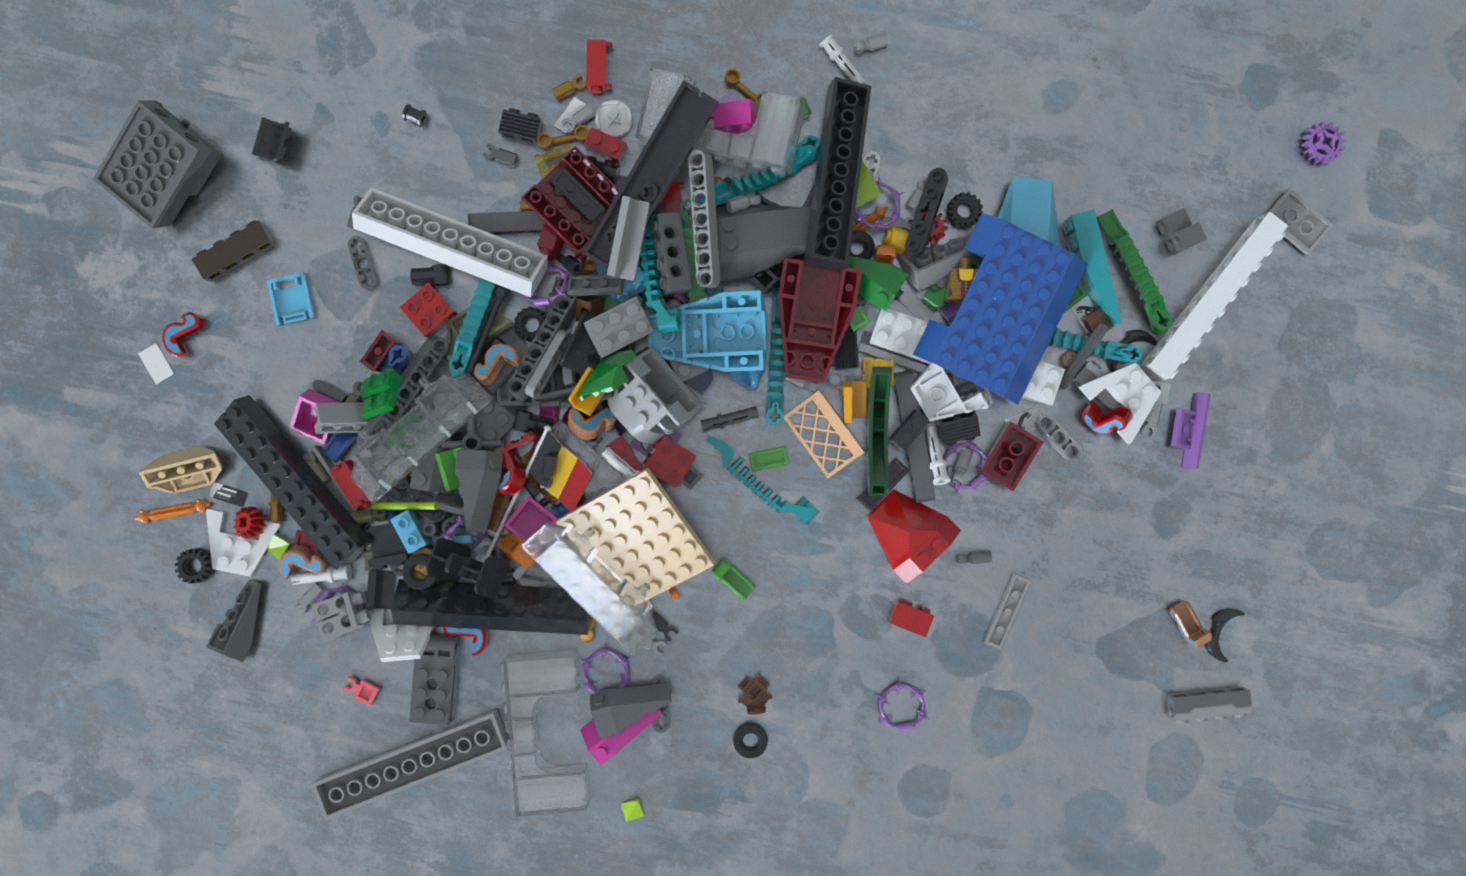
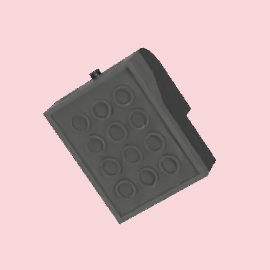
(156, 164)

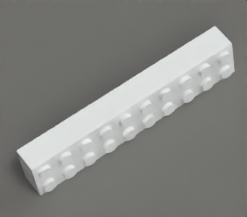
(450, 241)
(1214, 296)
(901, 335)

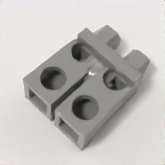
(340, 615)

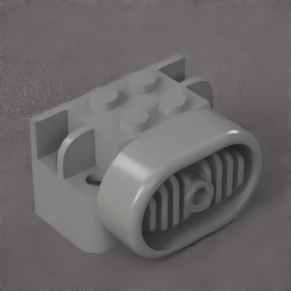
(653, 399)

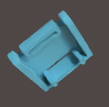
(293, 302)

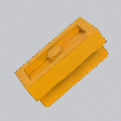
(854, 400)
(590, 403)

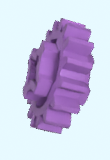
(1315, 146)

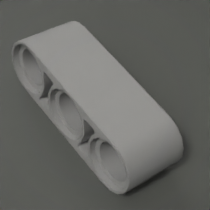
(1066, 440)

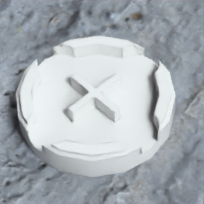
(614, 118)

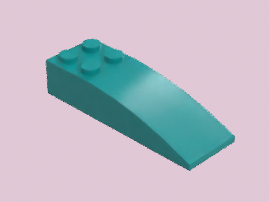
(1087, 244)

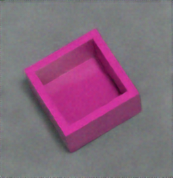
(736, 116)
(306, 416)
(528, 519)

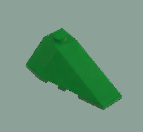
(878, 280)

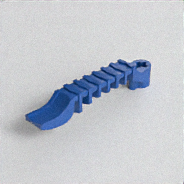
(341, 441)

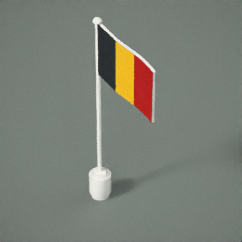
(567, 483)

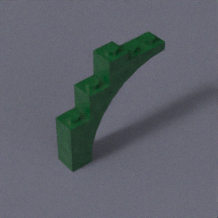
(877, 431)

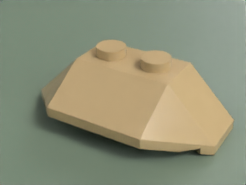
(182, 470)

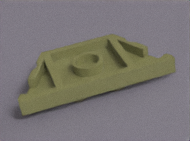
(455, 323)

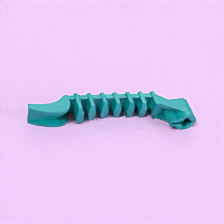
(805, 153)
(669, 319)
(471, 325)
(1104, 350)
(776, 366)
(802, 509)

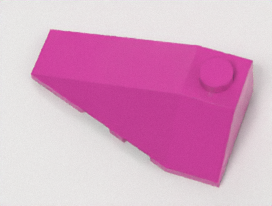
(607, 747)

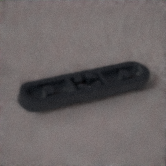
(921, 227)
(434, 515)

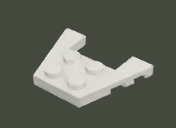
(1130, 389)
(939, 396)
(232, 552)
(398, 641)

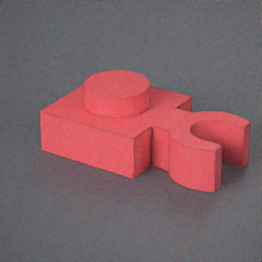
(364, 692)

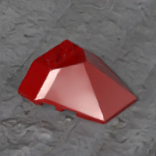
(911, 533)

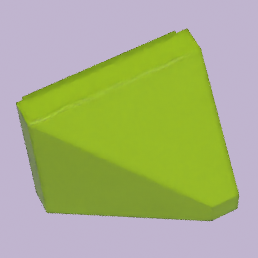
(632, 809)

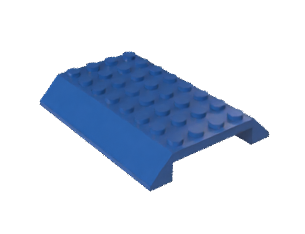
(1006, 309)

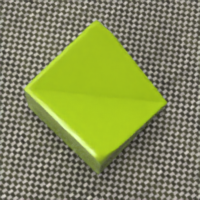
(279, 545)

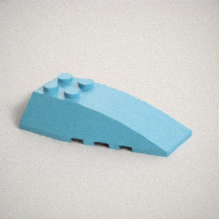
(1032, 207)
(718, 333)

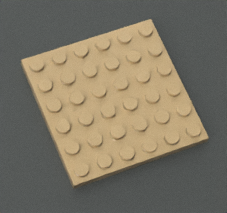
(641, 534)

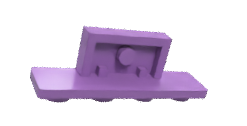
(1190, 430)

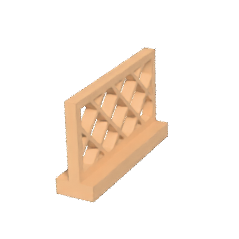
(838, 425)

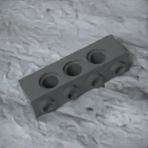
(676, 244)

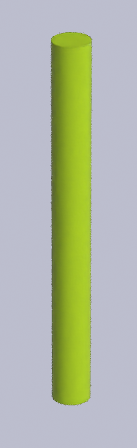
(405, 506)

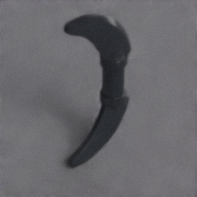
(1133, 336)
(1220, 620)

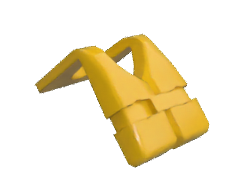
(867, 368)

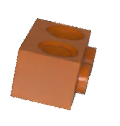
(512, 548)

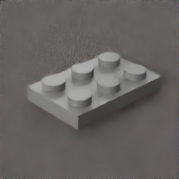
(1304, 223)
(618, 327)

